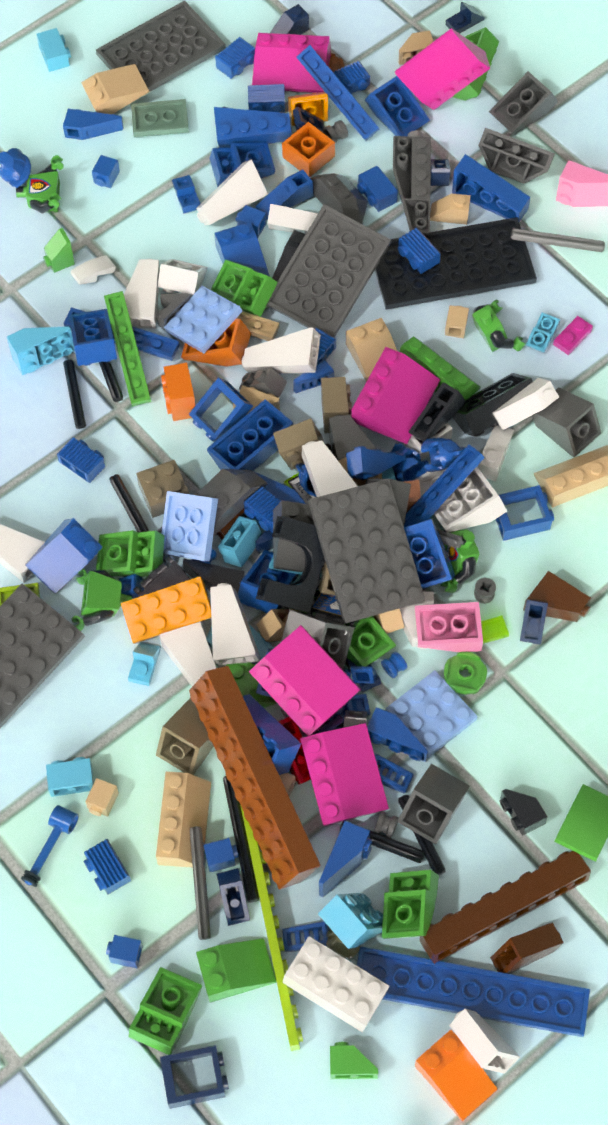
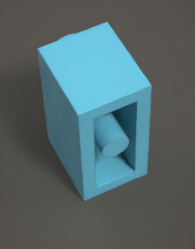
(53, 49)
(239, 541)
(69, 776)

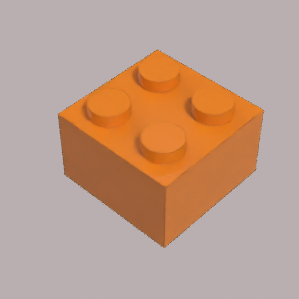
(308, 149)
(178, 391)

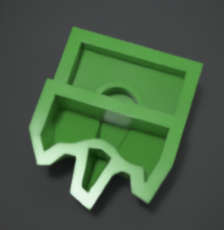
(248, 684)

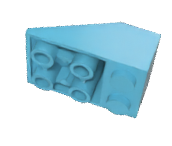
(39, 346)
(352, 918)

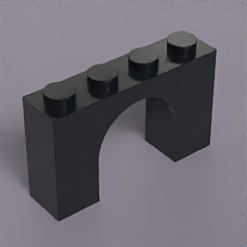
(300, 593)

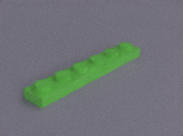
(127, 348)

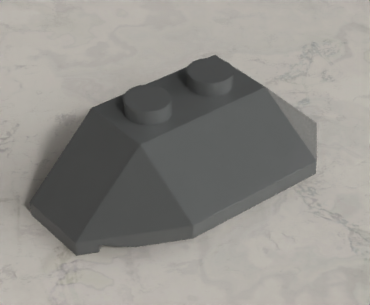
(514, 157)
(340, 195)
(231, 490)

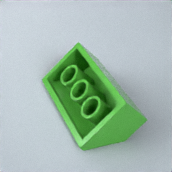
(488, 42)
(439, 367)

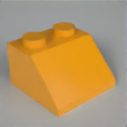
(313, 103)

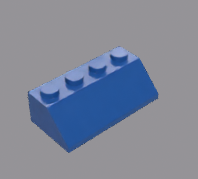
(250, 439)

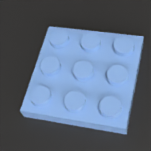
(203, 319)
(189, 525)
(433, 712)

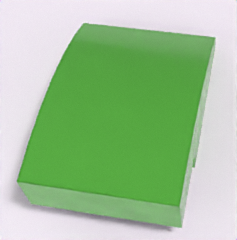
(244, 287)
(130, 553)
(368, 642)
(586, 824)
(409, 904)
(165, 1011)

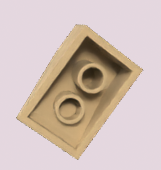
(115, 88)
(368, 343)

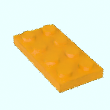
(167, 610)

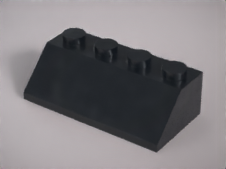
(478, 410)

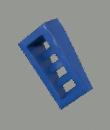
(311, 380)
(392, 767)
(315, 927)

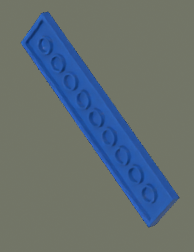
(487, 992)

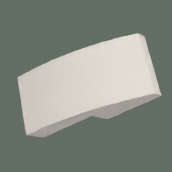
(89, 270)

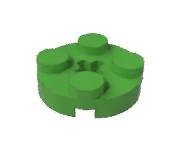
(469, 684)

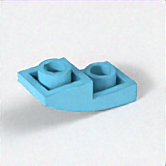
(543, 332)

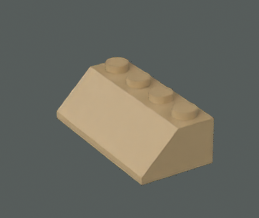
(575, 477)
(183, 806)

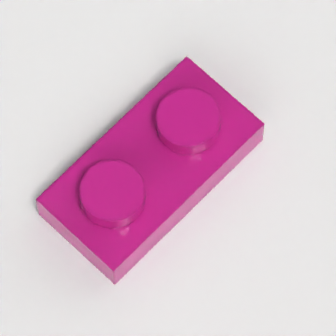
(572, 335)

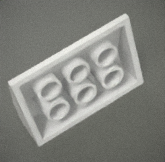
(469, 505)

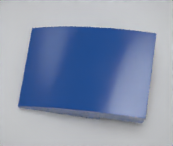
(227, 160)

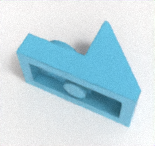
(144, 663)

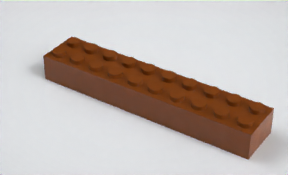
(254, 778)

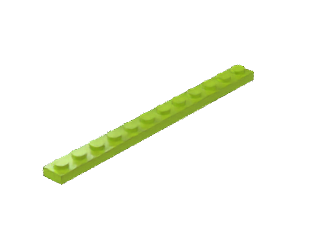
(275, 944)

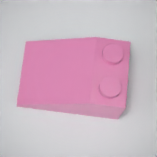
(582, 186)
(449, 627)

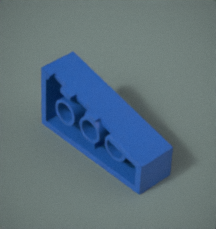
(489, 190)

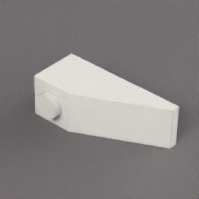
(526, 403)
(495, 452)

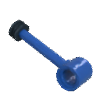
(62, 821)

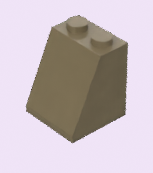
(184, 740)

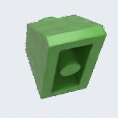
(58, 252)
(350, 1063)

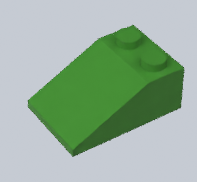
(235, 968)

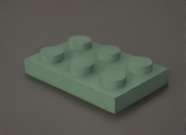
(159, 118)

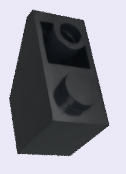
(524, 811)

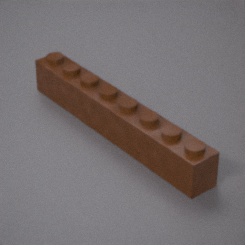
(504, 905)

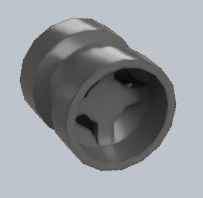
(337, 131)

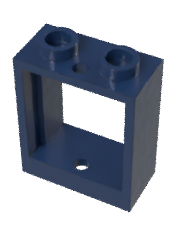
(178, 1101)

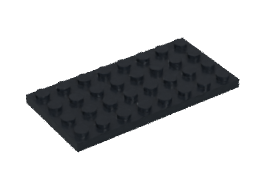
(471, 262)

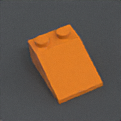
(226, 349)
(455, 1075)

